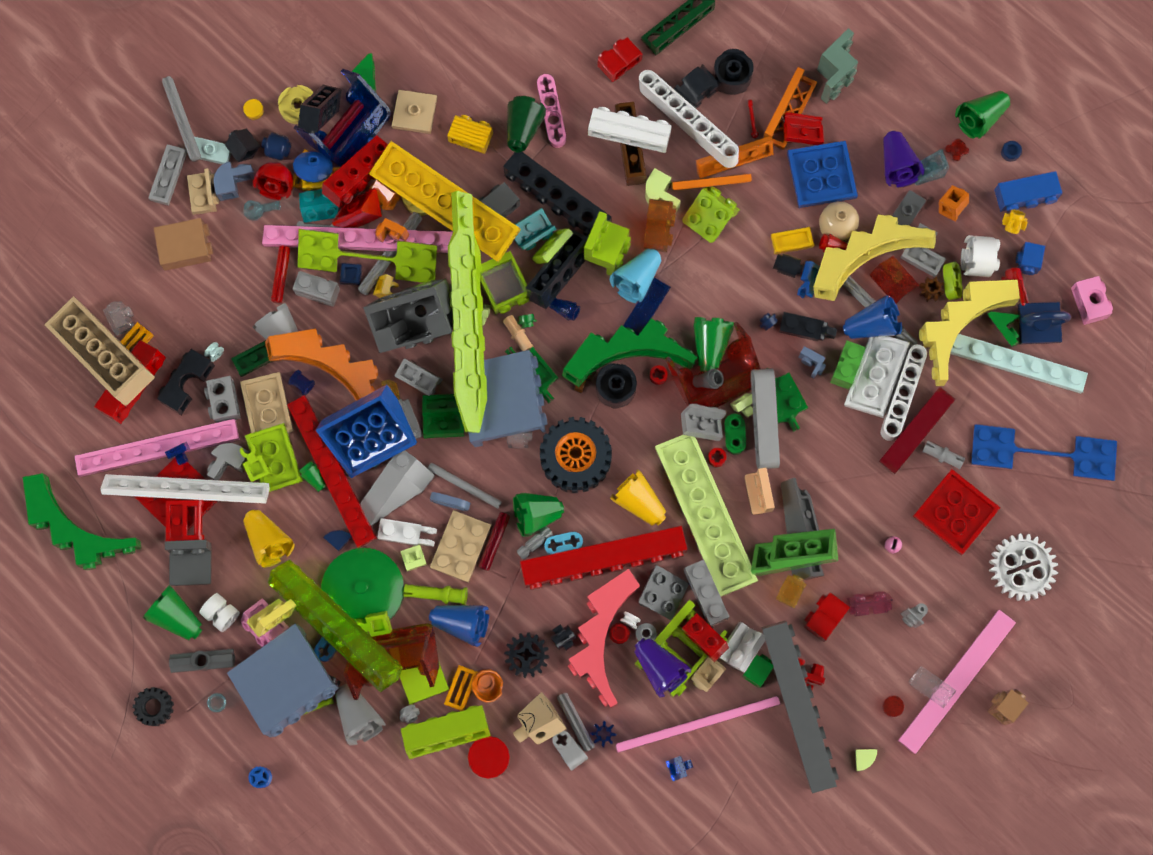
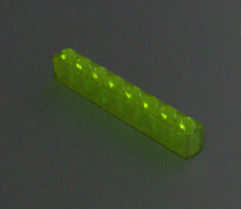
(335, 625)

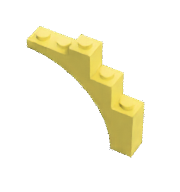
(862, 247)
(978, 299)

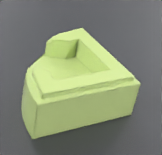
(864, 758)

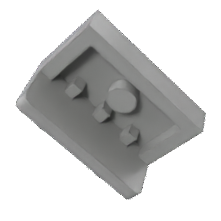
(702, 422)

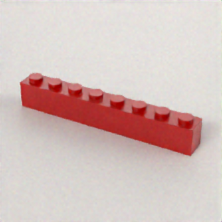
(603, 557)

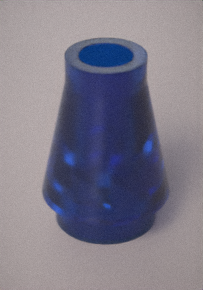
(565, 308)

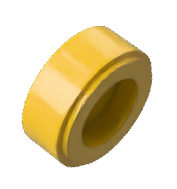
(253, 109)

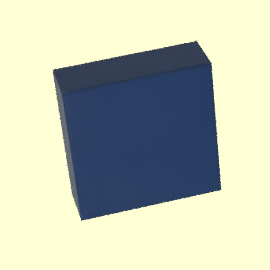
(351, 274)

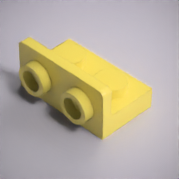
(271, 616)

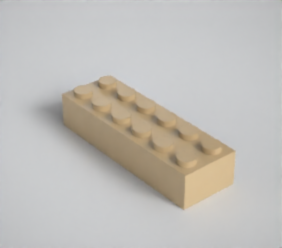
(99, 351)

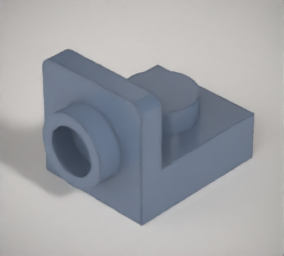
(811, 358)

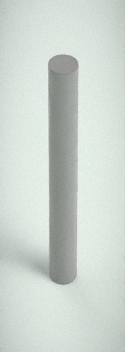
(464, 485)

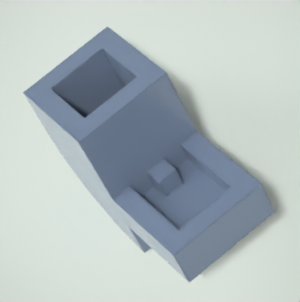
(227, 178)

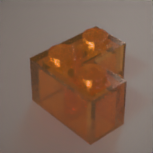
(659, 220)

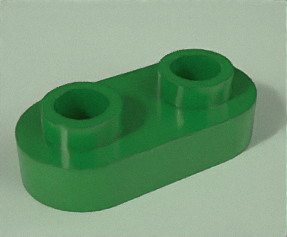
(735, 433)

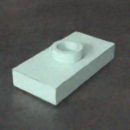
(213, 151)

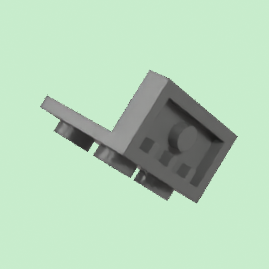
(189, 562)

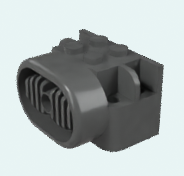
(403, 321)

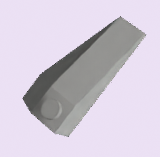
(397, 484)

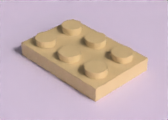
(266, 402)
(460, 546)

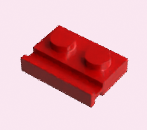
(803, 129)

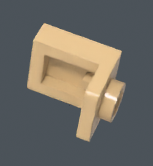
(707, 674)

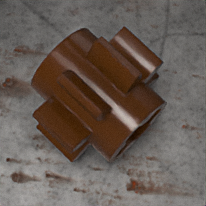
(936, 289)

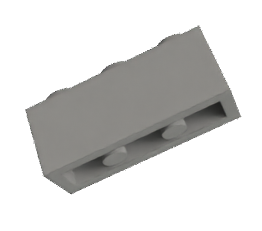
(706, 593)

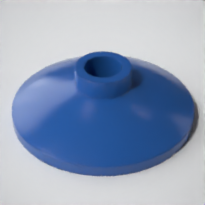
(312, 166)

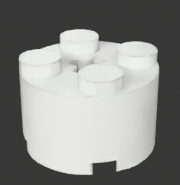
(980, 256)

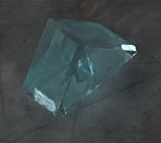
(935, 167)

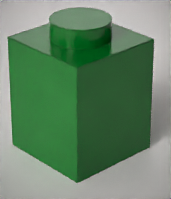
(758, 670)

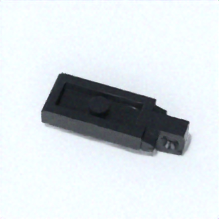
(806, 327)

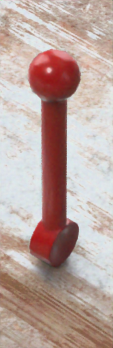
(754, 134)

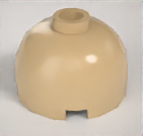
(839, 220)

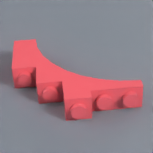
(590, 660)

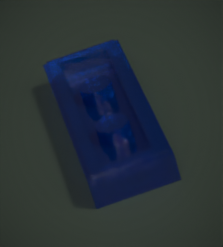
(648, 306)

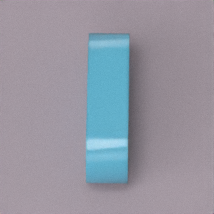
(562, 538)

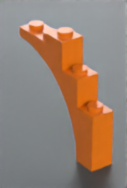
(305, 348)

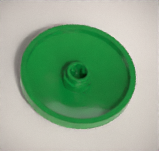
(364, 583)

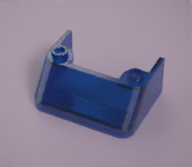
(365, 125)

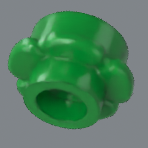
(526, 320)

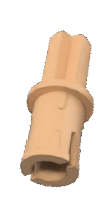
(517, 333)

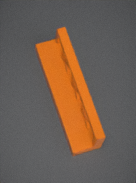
(785, 103)

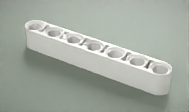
(690, 126)

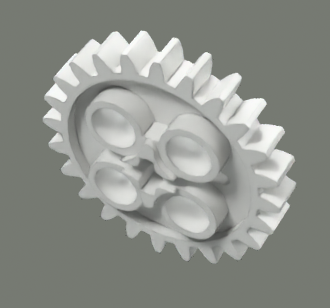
(1030, 584)

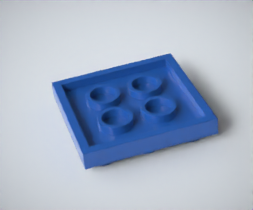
(822, 174)

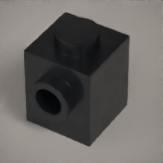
(242, 145)

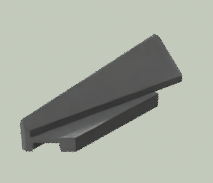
(800, 518)

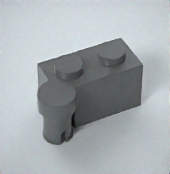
(501, 200)

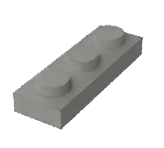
(167, 174)

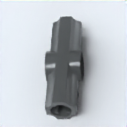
(189, 661)

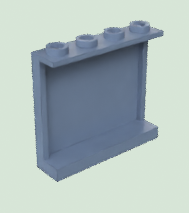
(512, 398)
(282, 681)

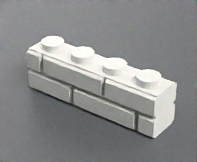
(629, 130)

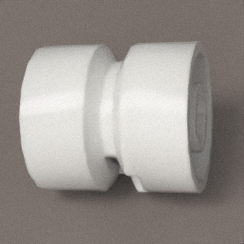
(221, 614)

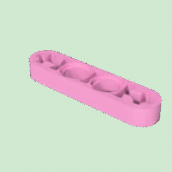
(553, 110)

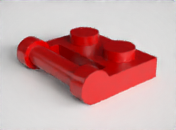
(178, 520)

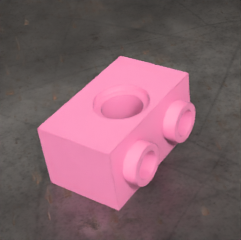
(1090, 311)

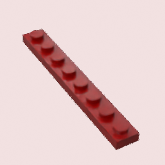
(332, 473)

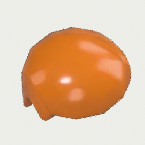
(487, 685)

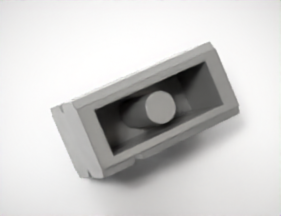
(316, 288)

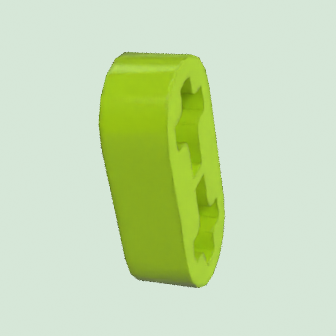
(952, 280)

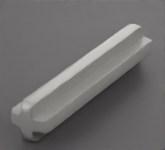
(575, 722)

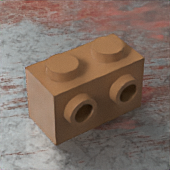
(1007, 706)

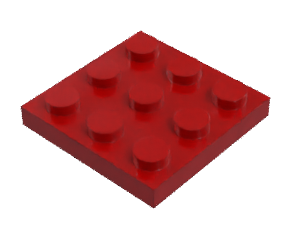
(157, 506)
(956, 512)

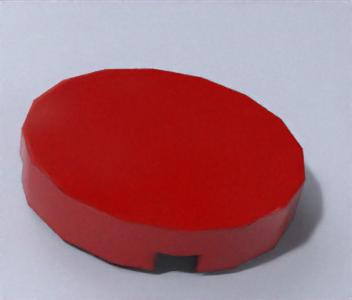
(488, 757)

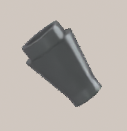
(709, 379)

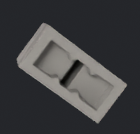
(227, 398)

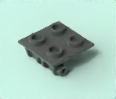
(663, 592)

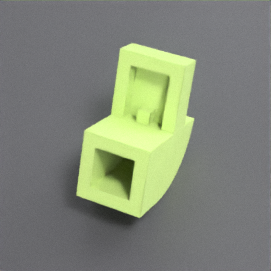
(656, 188)

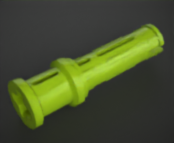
(444, 594)

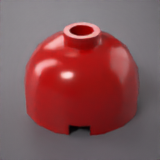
(274, 181)

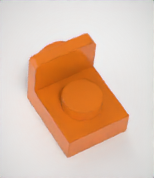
(392, 229)

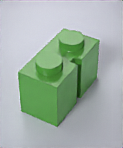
(847, 369)

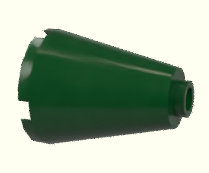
(523, 121)

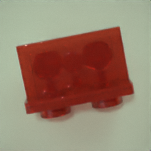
(893, 279)

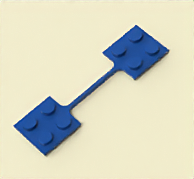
(1091, 458)

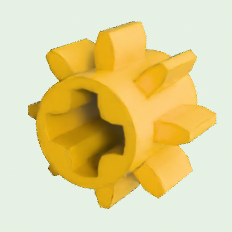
(1015, 221)

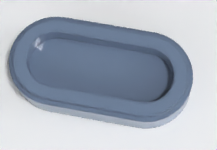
(449, 501)

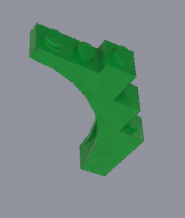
(624, 344)
(45, 511)

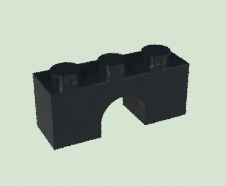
(192, 366)

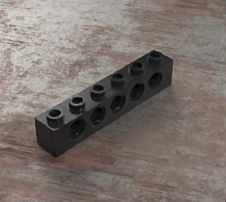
(521, 162)

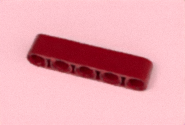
(917, 430)

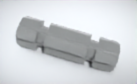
(536, 541)

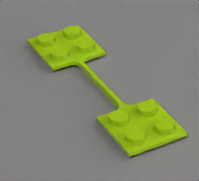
(321, 252)

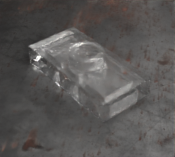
(932, 687)

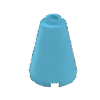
(636, 275)

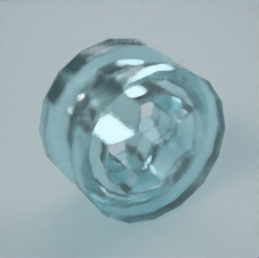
(218, 696)

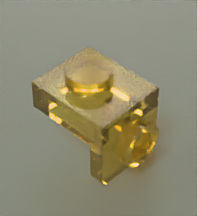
(791, 590)

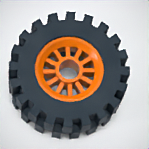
(570, 477)

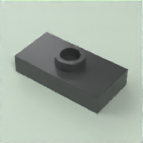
(909, 208)

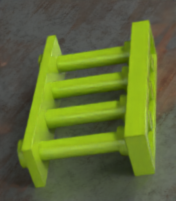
(674, 629)

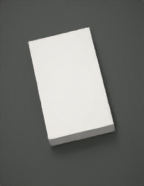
(877, 375)

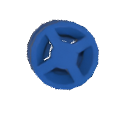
(256, 775)

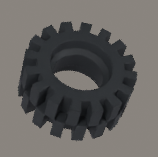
(162, 715)

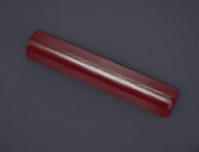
(343, 124)
(494, 541)

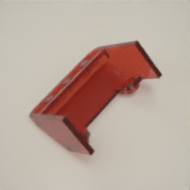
(735, 372)
(410, 646)

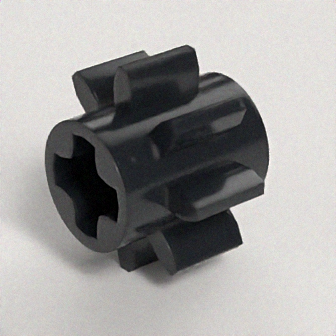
(563, 637)

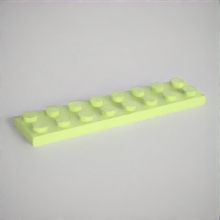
(706, 514)

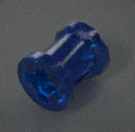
(301, 382)

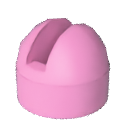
(889, 542)

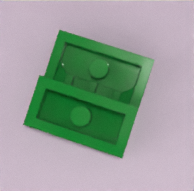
(441, 417)

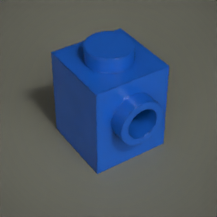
(1030, 258)

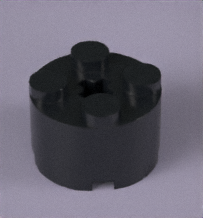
(735, 61)
(697, 86)
(616, 374)

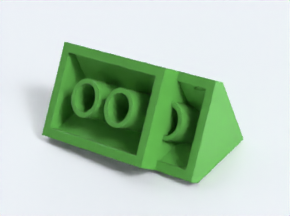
(795, 552)

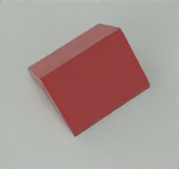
(359, 211)

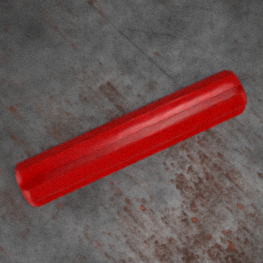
(280, 274)

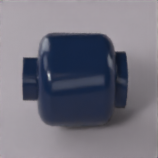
(276, 146)

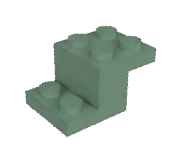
(837, 66)

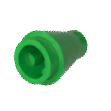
(313, 476)

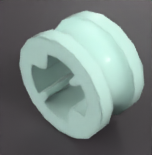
(214, 351)

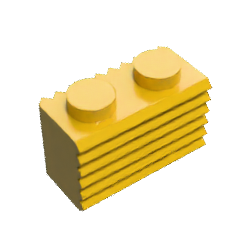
(470, 133)

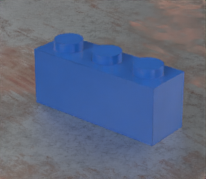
(1028, 192)

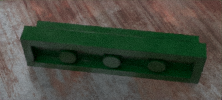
(680, 26)

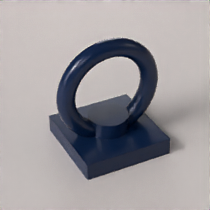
(1041, 323)

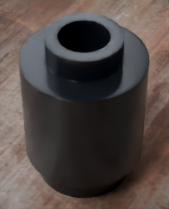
(788, 265)

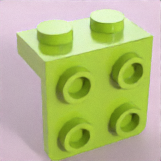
(710, 213)

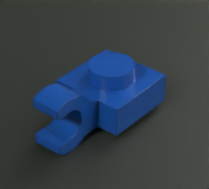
(808, 277)

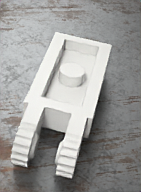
(404, 532)

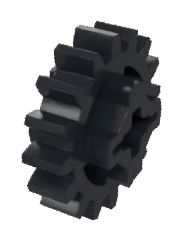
(537, 656)

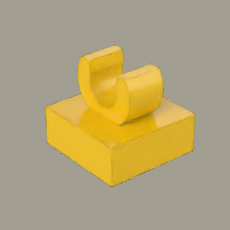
(383, 286)

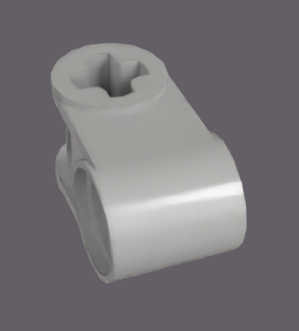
(571, 752)

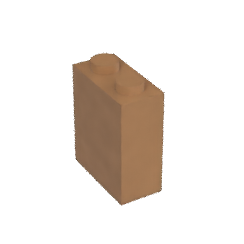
(183, 244)

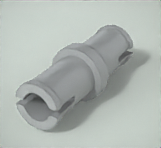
(943, 454)

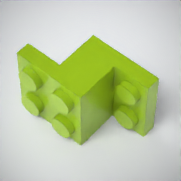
(607, 244)

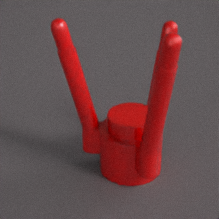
(1016, 274)

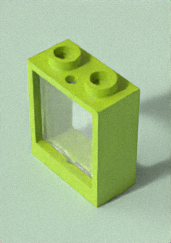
(503, 283)

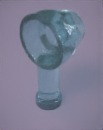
(258, 210)

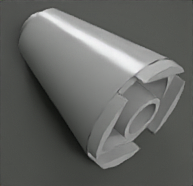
(276, 322)
(357, 717)

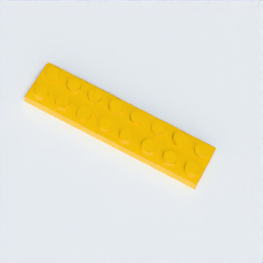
(432, 195)

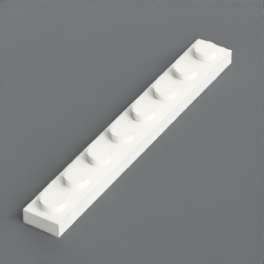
(185, 488)

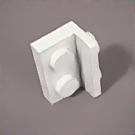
(743, 647)

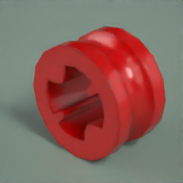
(660, 369)
(712, 453)

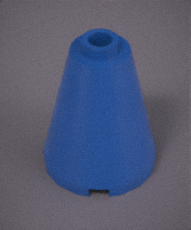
(875, 320)
(461, 621)

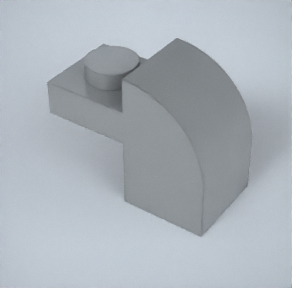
(226, 455)

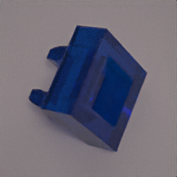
(178, 452)
(678, 768)

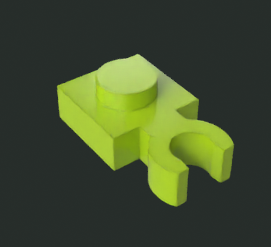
(255, 466)
(376, 624)

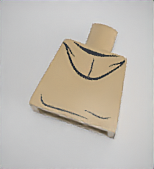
(539, 721)

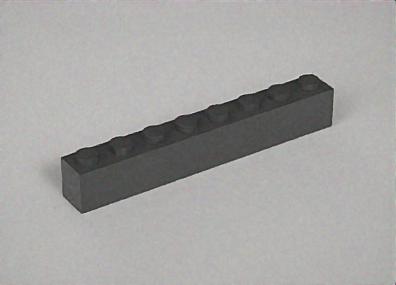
(799, 706)

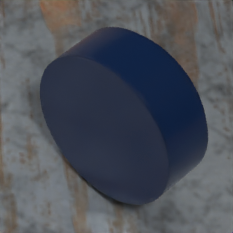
(1011, 151)

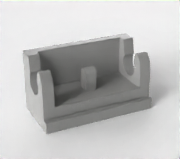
(418, 377)

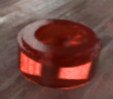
(893, 706)

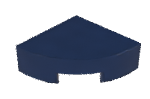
(338, 538)

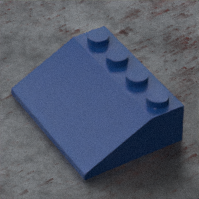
(367, 431)

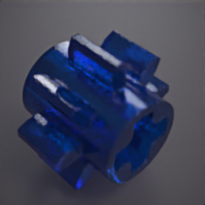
(608, 730)

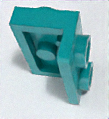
(316, 206)
(533, 228)

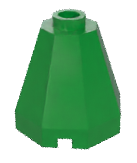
(536, 512)

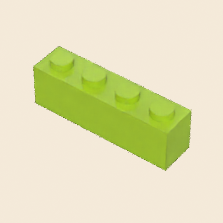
(445, 731)

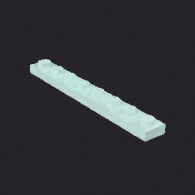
(1019, 363)

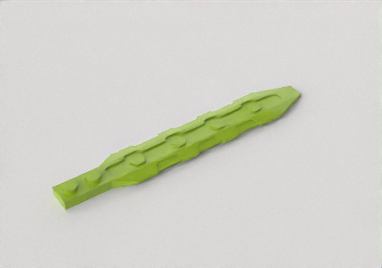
(467, 309)

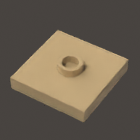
(414, 111)

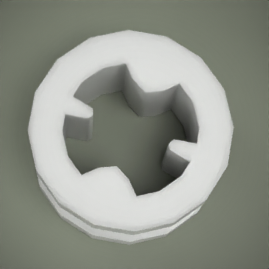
(630, 620)

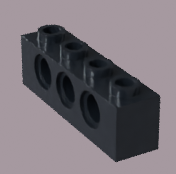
(319, 108)
(557, 271)

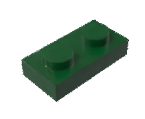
(251, 359)

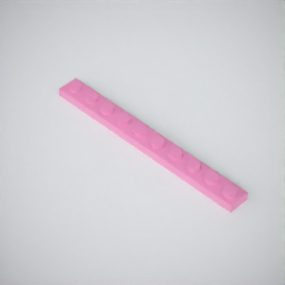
(354, 238)

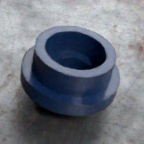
(768, 321)

